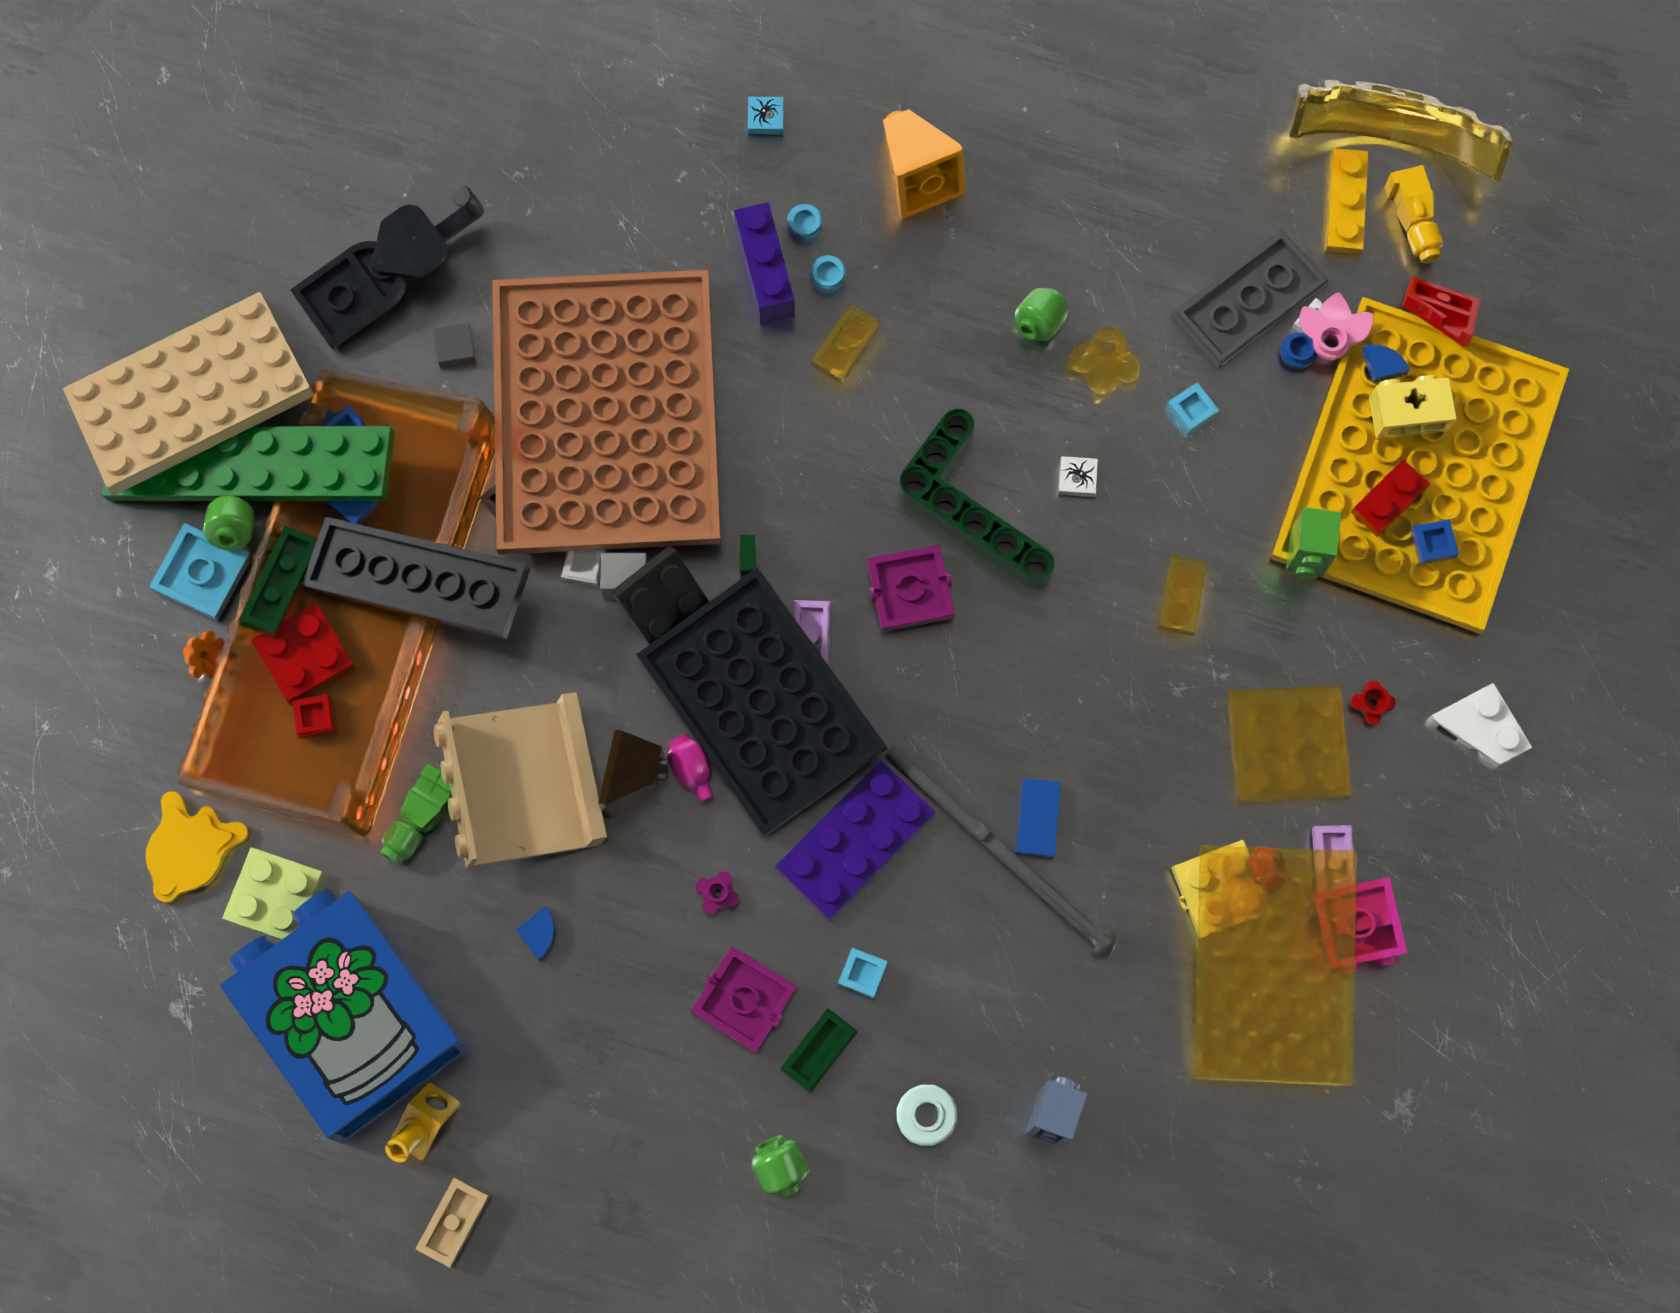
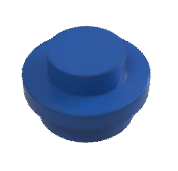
(1298, 350)

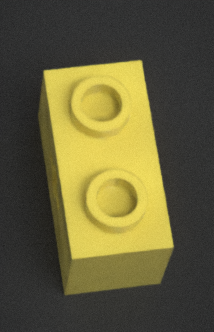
(1397, 418)

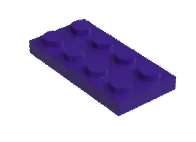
(855, 840)

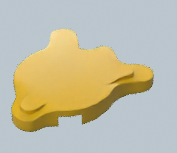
(188, 849)

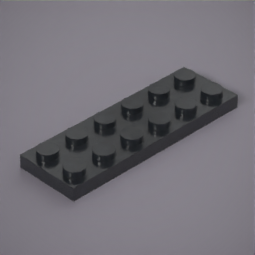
(416, 577)

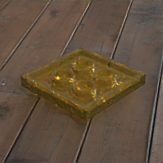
(1288, 744)

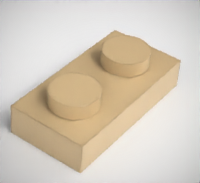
(452, 1222)

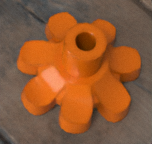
(202, 654)

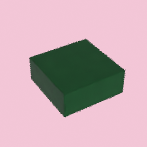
(747, 554)

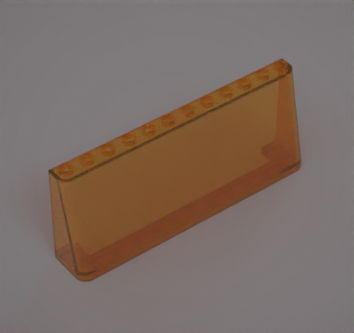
(247, 730)

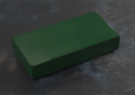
(819, 1050)

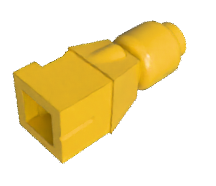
(1415, 211)

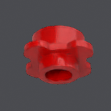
(1374, 691)

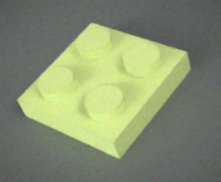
(270, 893)

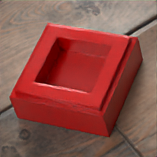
(314, 716)

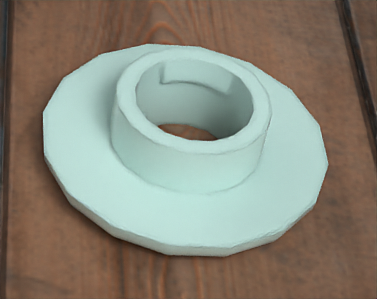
(946, 1111)

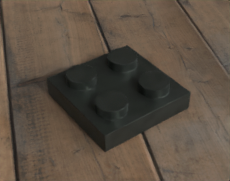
(660, 595)

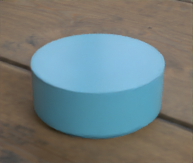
(804, 222)
(828, 274)

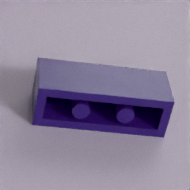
(764, 263)

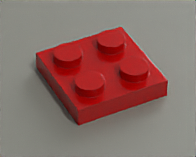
(303, 654)

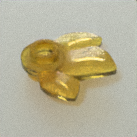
(1104, 366)

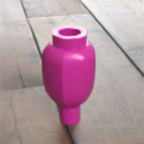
(690, 765)

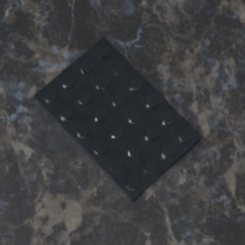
(761, 702)

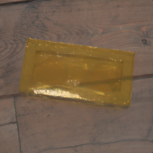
(845, 343)
(1182, 595)

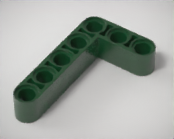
(967, 509)

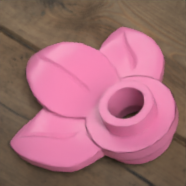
(1336, 324)

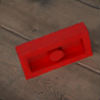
(1390, 498)

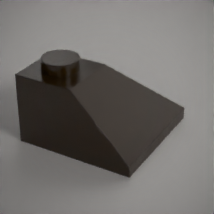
(630, 773)

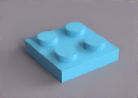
(200, 573)

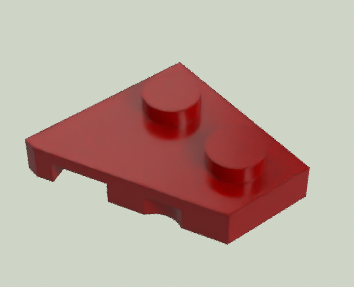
(1443, 309)

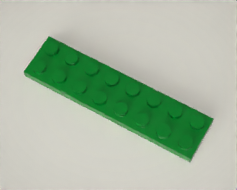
(279, 466)

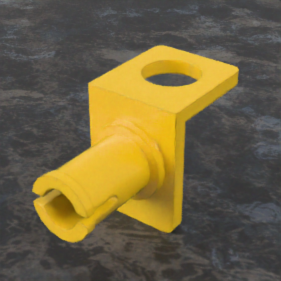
(420, 1125)

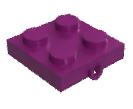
(910, 588)
(743, 999)

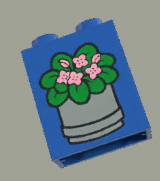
(341, 1014)

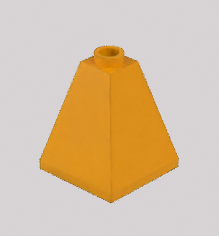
(923, 163)

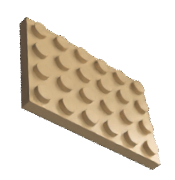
(187, 393)

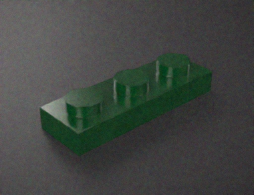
(278, 582)

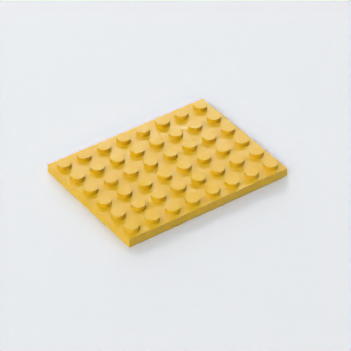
(1474, 470)

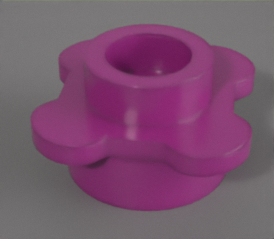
(726, 898)

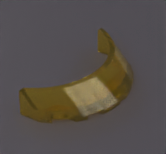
(1402, 118)

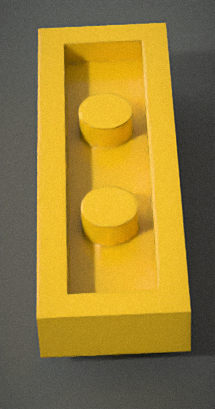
(1346, 201)

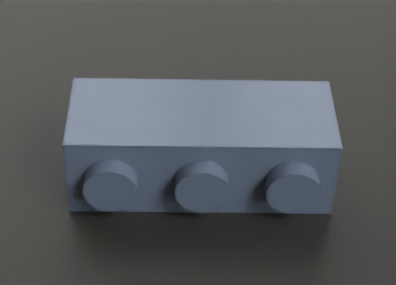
(1056, 1112)

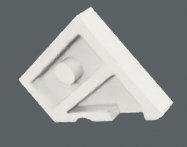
(1485, 725)

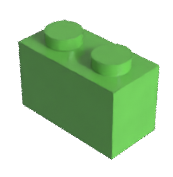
(1313, 542)

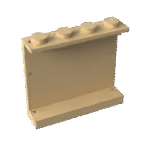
(520, 782)

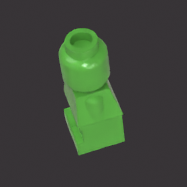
(421, 811)

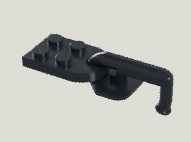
(349, 291)

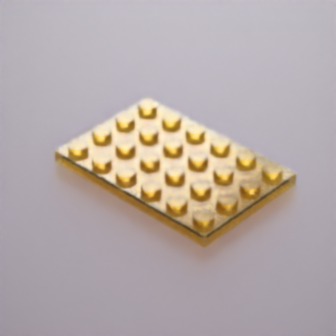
(1275, 965)

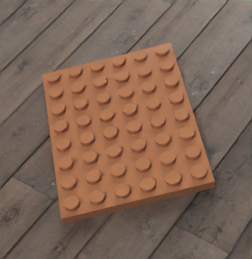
(604, 412)

